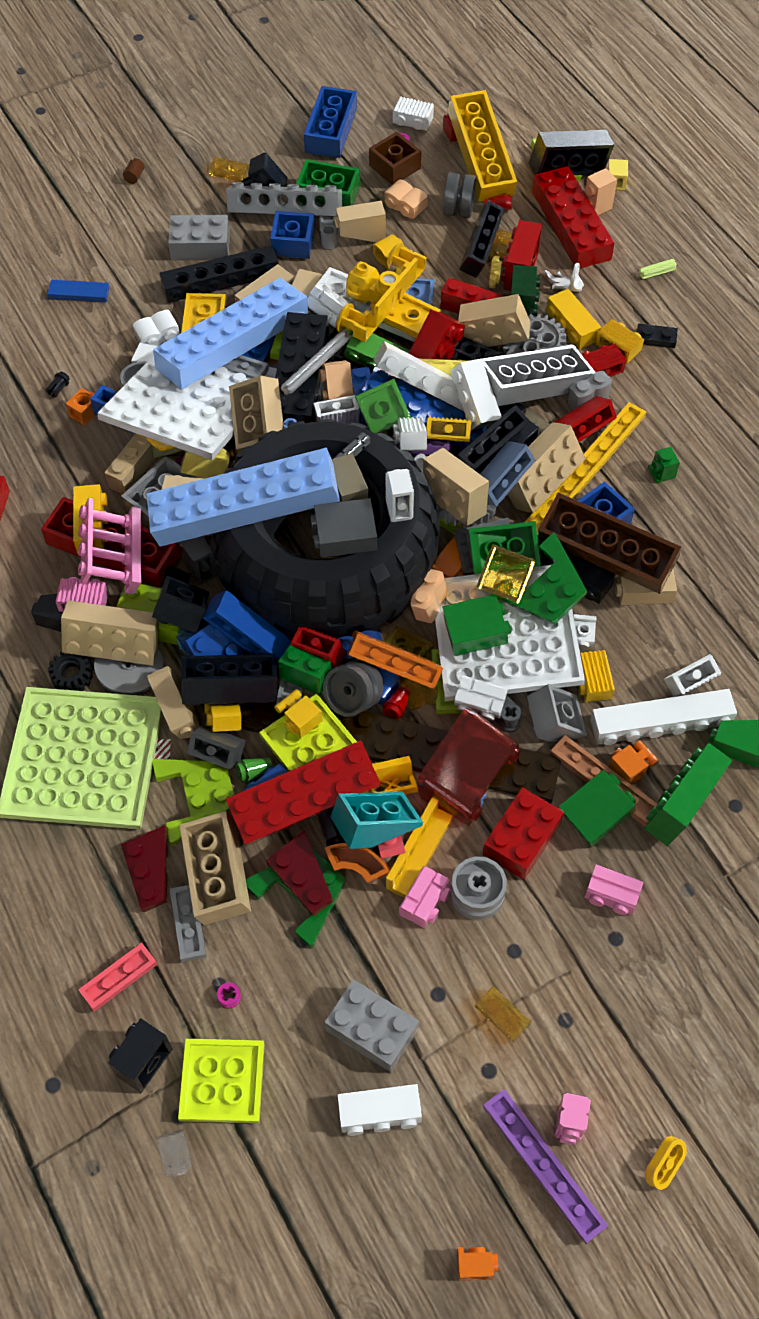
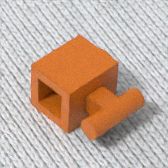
(631, 764)

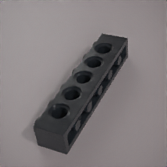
(217, 273)

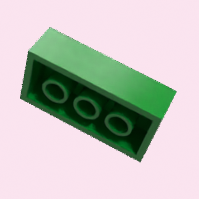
(686, 793)

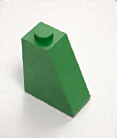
(738, 740)

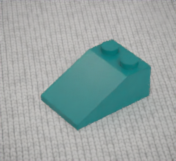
(373, 817)

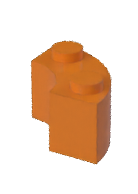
(361, 860)

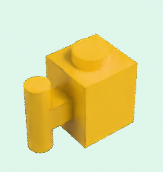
(301, 715)

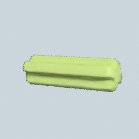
(657, 269)

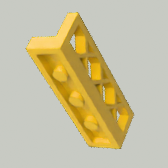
(394, 772)
(418, 849)

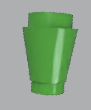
(252, 768)

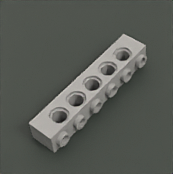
(237, 202)

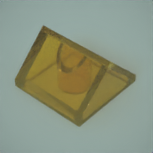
(506, 573)

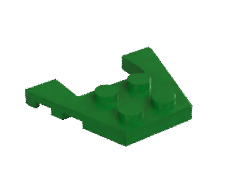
(555, 589)
(311, 927)

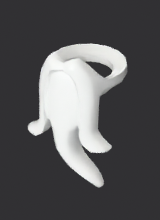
(564, 282)

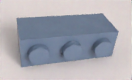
(506, 470)

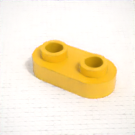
(666, 1162)

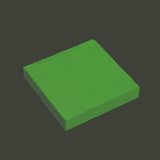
(382, 406)

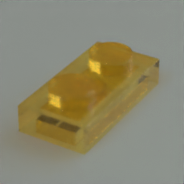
(228, 169)
(500, 245)
(503, 1014)

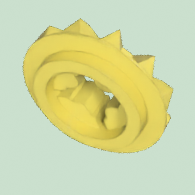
(495, 272)

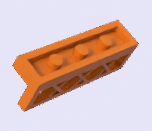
(395, 659)

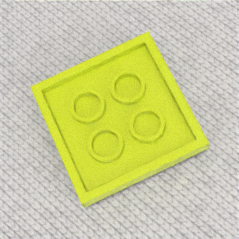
(319, 742)
(221, 1081)

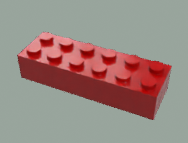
(572, 217)
(154, 559)
(301, 793)

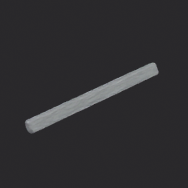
(315, 362)

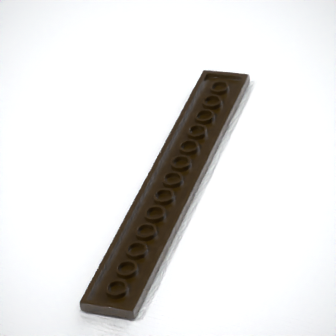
(394, 738)

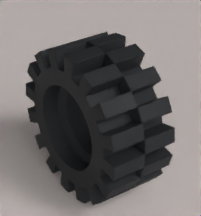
(70, 660)

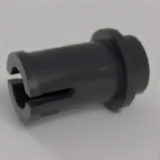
(60, 380)

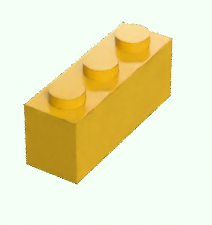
(574, 318)
(80, 496)

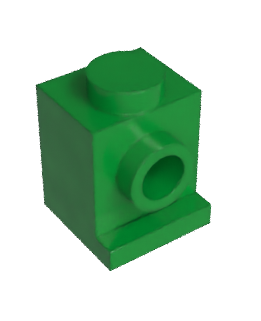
(664, 465)

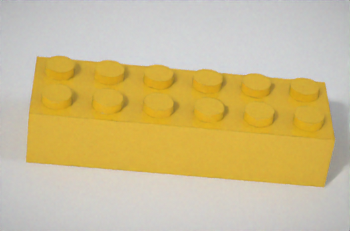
(482, 144)

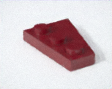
(147, 867)
(301, 874)

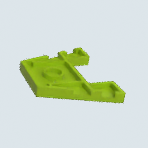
(204, 785)

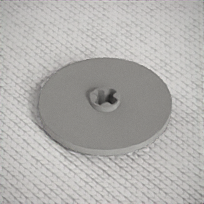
(124, 680)

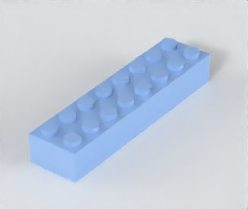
(228, 333)
(242, 497)

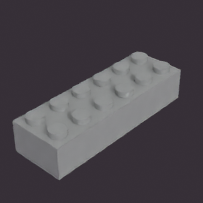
(535, 373)

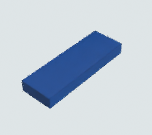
(78, 290)

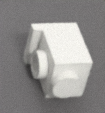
(585, 631)

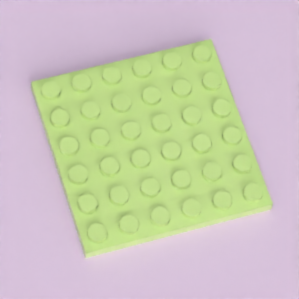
(81, 758)

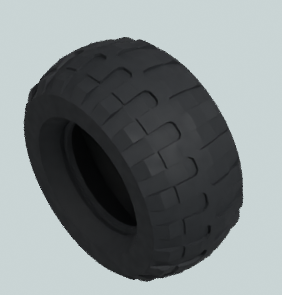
(342, 591)

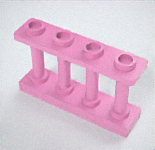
(130, 539)

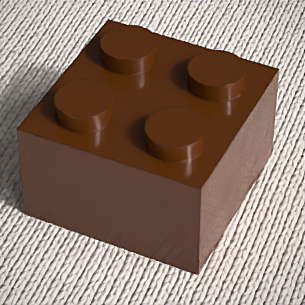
(395, 158)

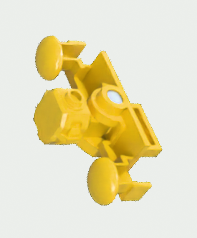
(387, 296)

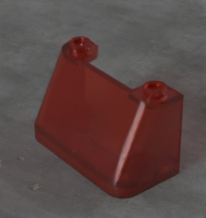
(466, 766)

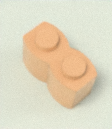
(406, 199)
(428, 597)

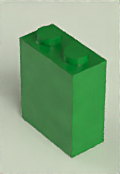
(476, 624)
(598, 807)

